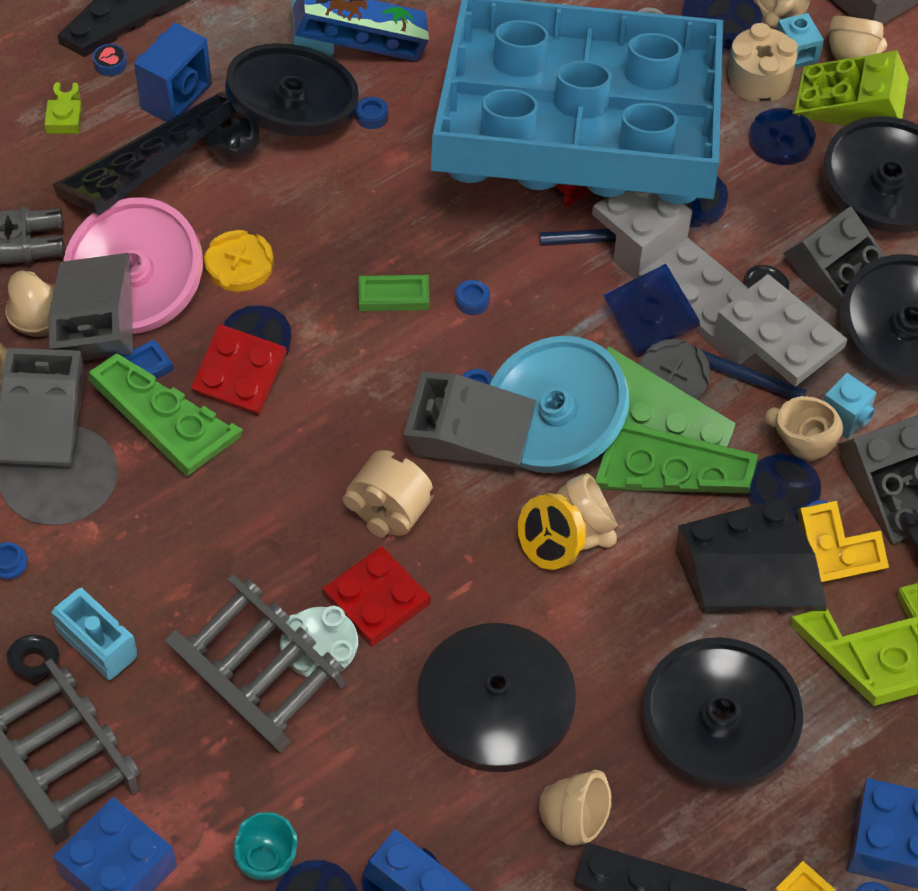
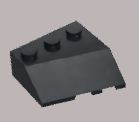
(751, 560)

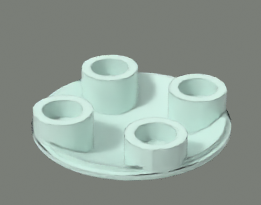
(330, 630)

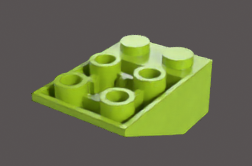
(853, 89)

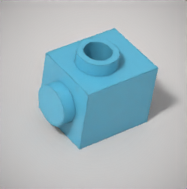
(807, 36)
(852, 402)

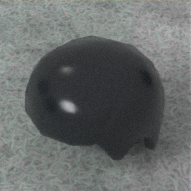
(234, 142)

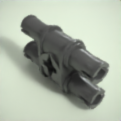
(21, 224)

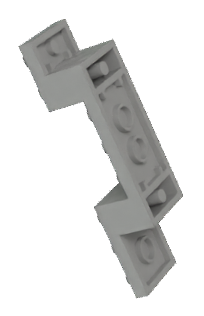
(731, 316)

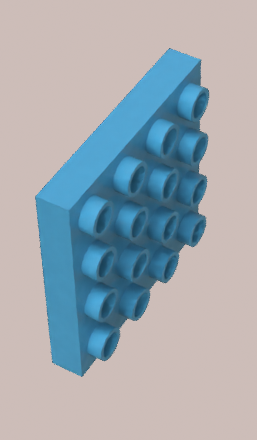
(582, 99)

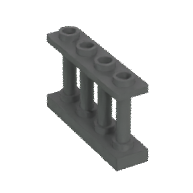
(246, 697)
(34, 783)

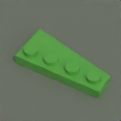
(668, 409)
(173, 424)
(671, 462)

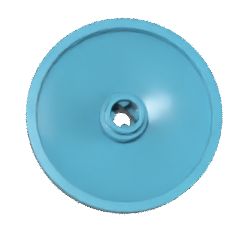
(577, 399)

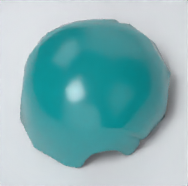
(265, 846)

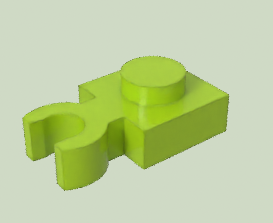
(64, 112)

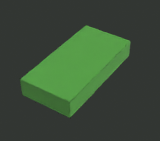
(393, 292)

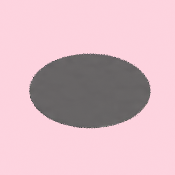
(62, 492)

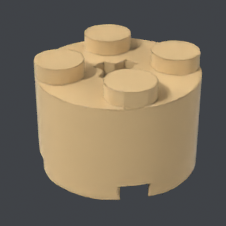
(762, 63)
(389, 494)

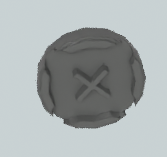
(679, 365)

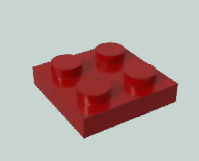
(239, 369)
(377, 596)

